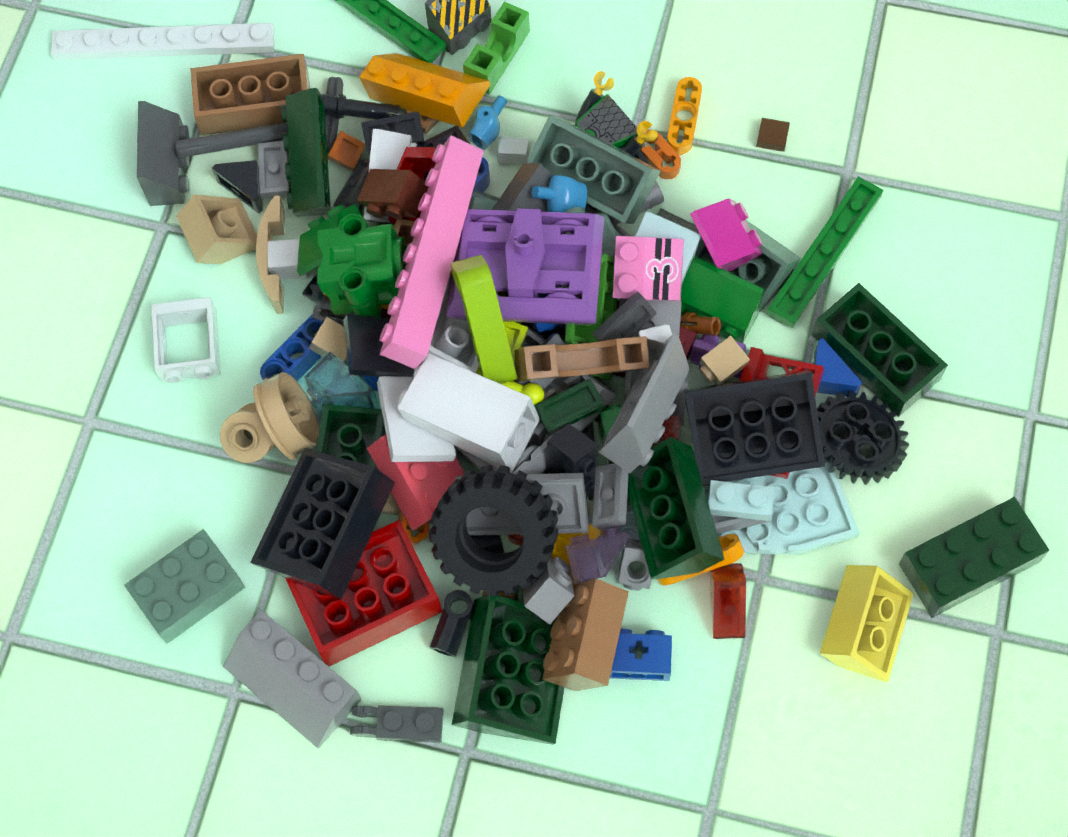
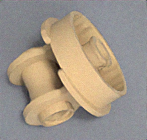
(277, 418)

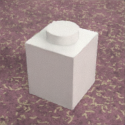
(284, 259)

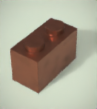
(392, 193)

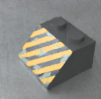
(457, 20)

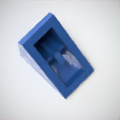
(836, 375)

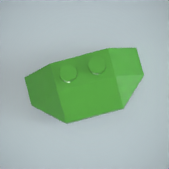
(605, 308)

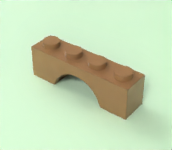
(581, 359)

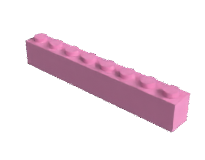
(431, 252)

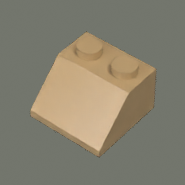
(216, 228)

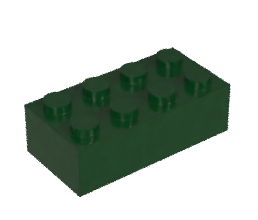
(879, 349)
(349, 432)
(973, 557)

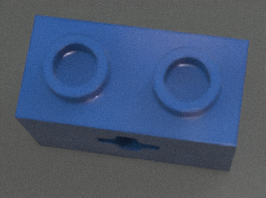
(655, 659)

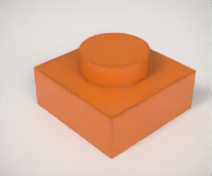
(346, 150)

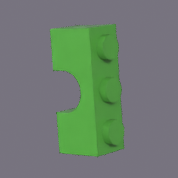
(507, 34)

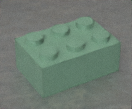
(184, 586)

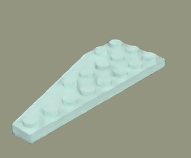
(806, 514)

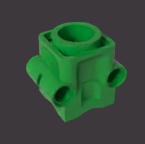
(360, 265)

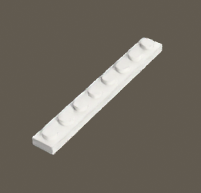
(163, 41)

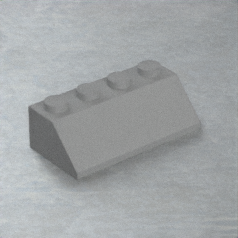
(647, 407)
(290, 679)

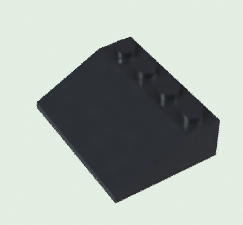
(755, 427)
(323, 522)

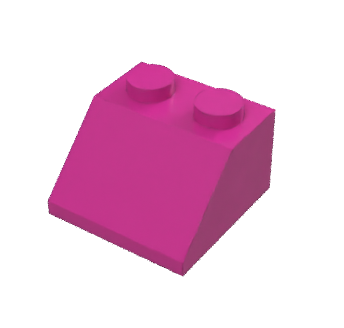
(727, 234)

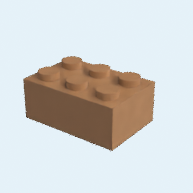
(586, 637)

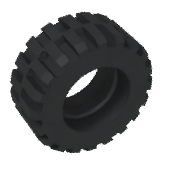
(481, 567)

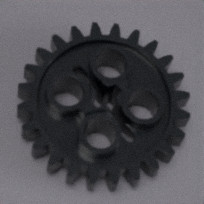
(861, 437)

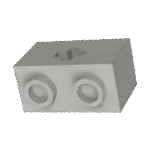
(550, 590)

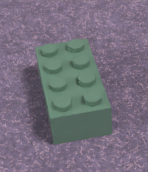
(613, 178)

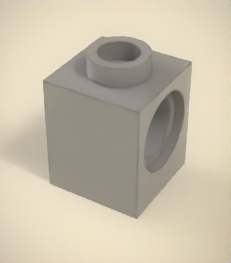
(633, 579)

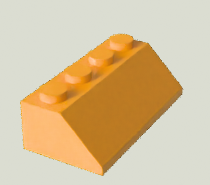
(423, 87)

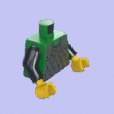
(607, 121)

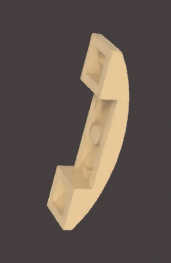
(270, 225)

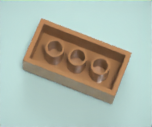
(245, 92)

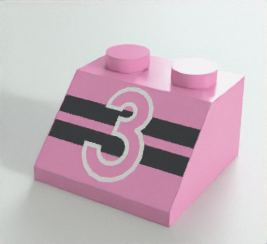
(649, 267)

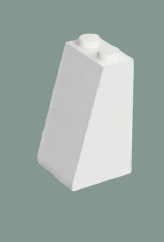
(469, 411)

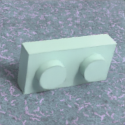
(741, 500)

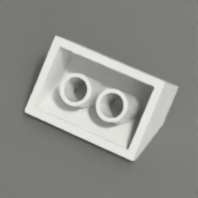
(386, 153)

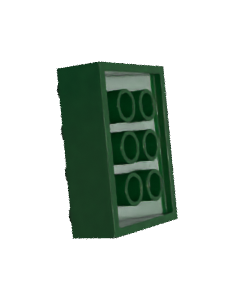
(504, 672)

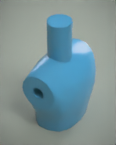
(487, 124)
(562, 193)

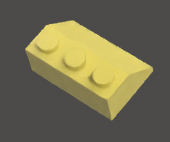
(867, 622)

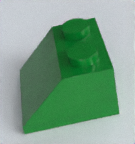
(309, 252)

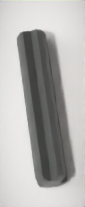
(334, 87)

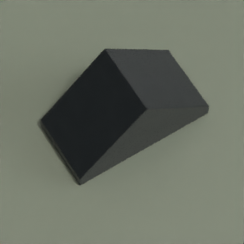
(241, 181)

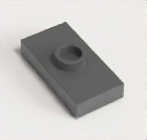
(626, 320)

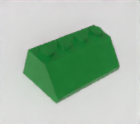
(722, 295)

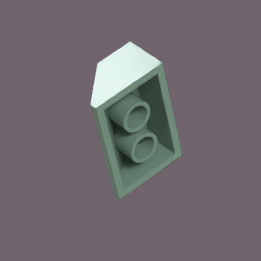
(767, 270)

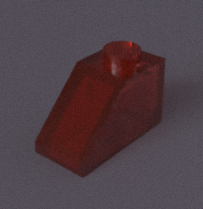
(728, 601)

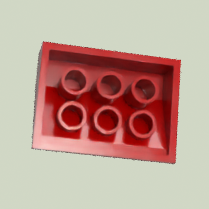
(381, 600)

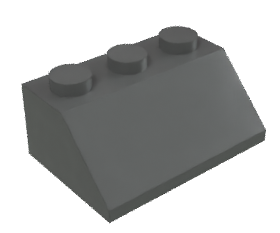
(158, 167)

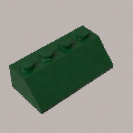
(307, 153)
(673, 513)

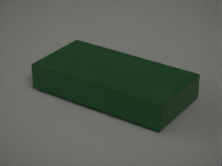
(569, 406)

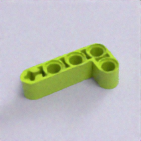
(484, 318)

